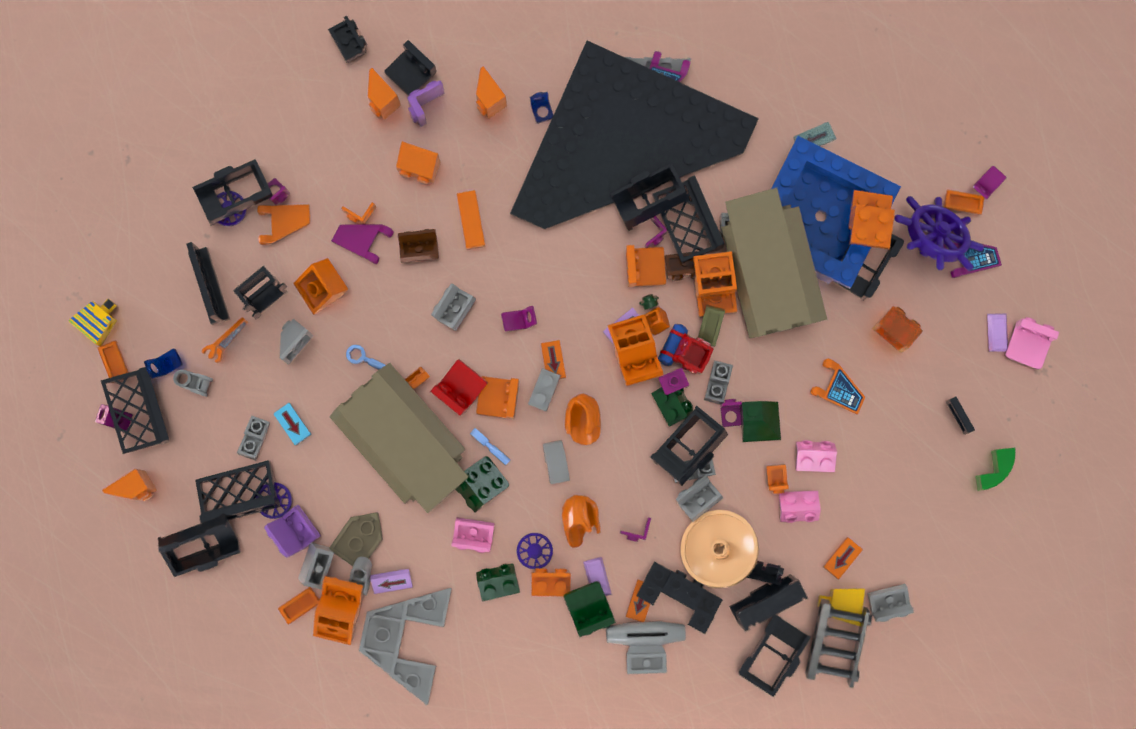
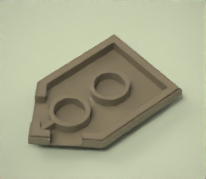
(358, 538)

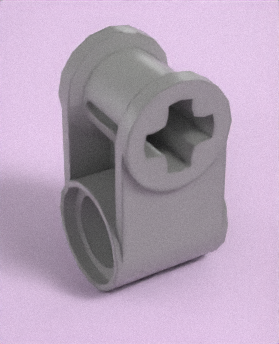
(196, 383)
(361, 573)

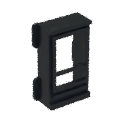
(223, 177)
(642, 184)
(864, 288)
(264, 296)
(677, 467)
(205, 558)
(768, 602)
(790, 636)

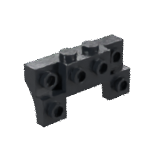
(682, 590)

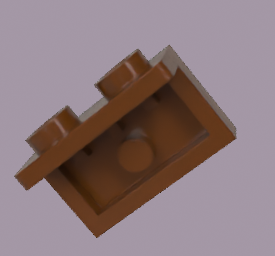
(418, 245)
(678, 270)

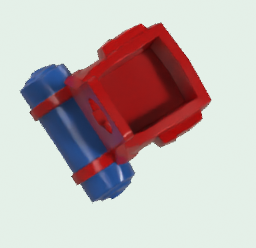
(685, 350)

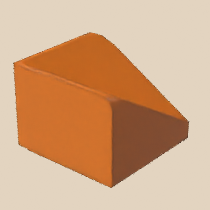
(657, 320)

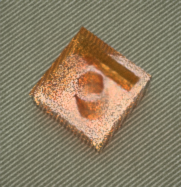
(897, 329)

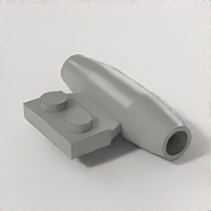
(646, 643)

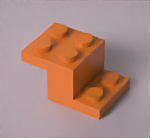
(871, 219)
(715, 282)
(635, 350)
(337, 610)

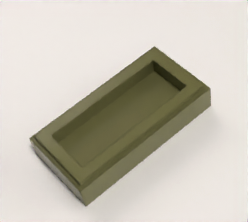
(711, 324)

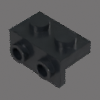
(347, 39)

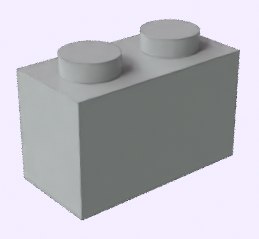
(544, 389)
(315, 565)

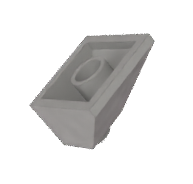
(293, 340)

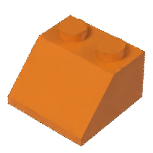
(489, 95)
(381, 97)
(417, 163)
(320, 285)
(134, 486)

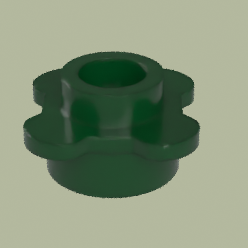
(649, 301)

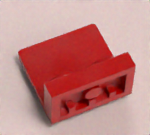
(459, 387)

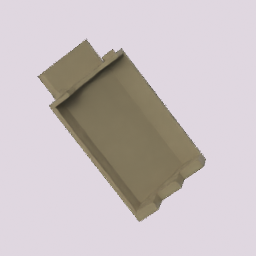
(772, 264)
(402, 439)

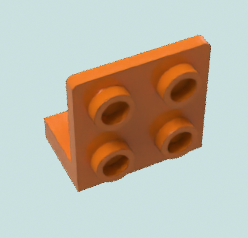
(645, 266)
(498, 398)
(550, 583)

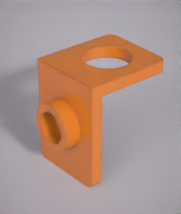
(354, 217)

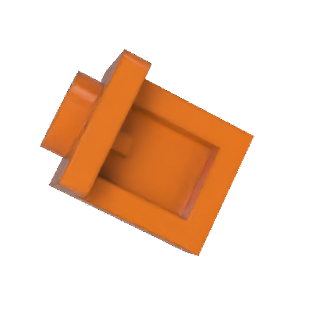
(777, 478)

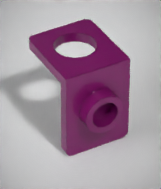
(989, 182)
(281, 195)
(659, 237)
(518, 319)
(673, 381)
(730, 405)
(107, 419)
(634, 537)

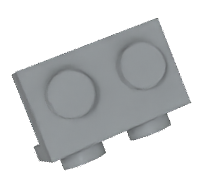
(453, 307)
(698, 498)
(890, 603)

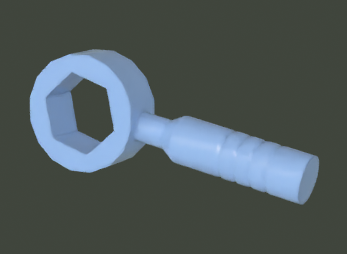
(372, 362)
(492, 448)

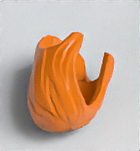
(583, 419)
(579, 516)

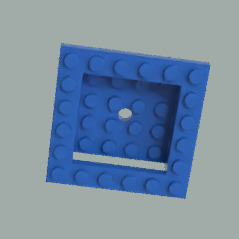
(826, 184)

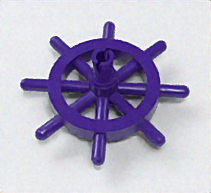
(939, 233)

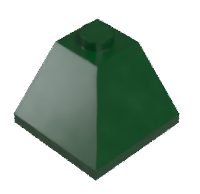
(760, 421)

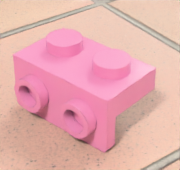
(816, 456)
(799, 506)
(473, 535)

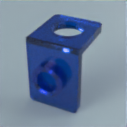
(541, 100)
(165, 364)

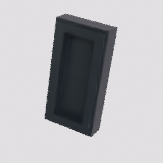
(960, 415)

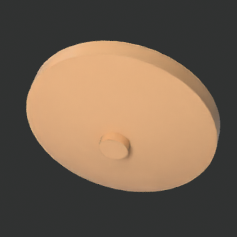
(719, 549)

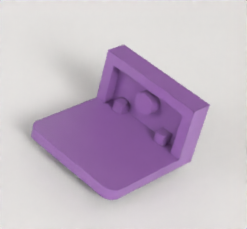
(420, 97)
(292, 532)

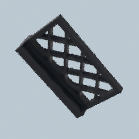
(705, 218)
(208, 284)
(150, 402)
(243, 508)

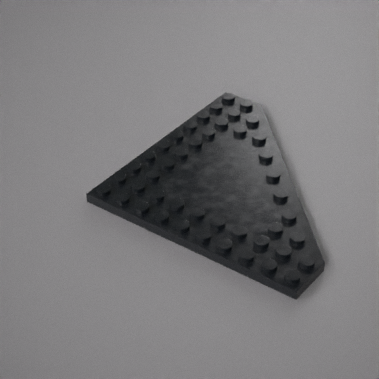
(617, 125)

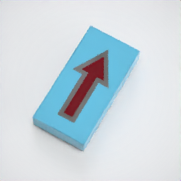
(292, 424)

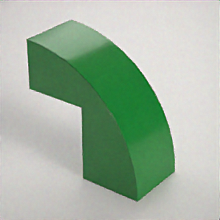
(1003, 463)

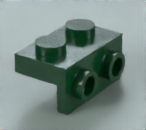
(673, 406)
(497, 582)

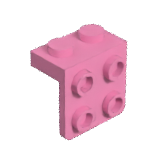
(1030, 342)

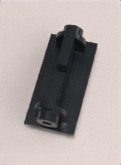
(769, 574)

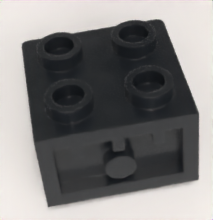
(410, 69)

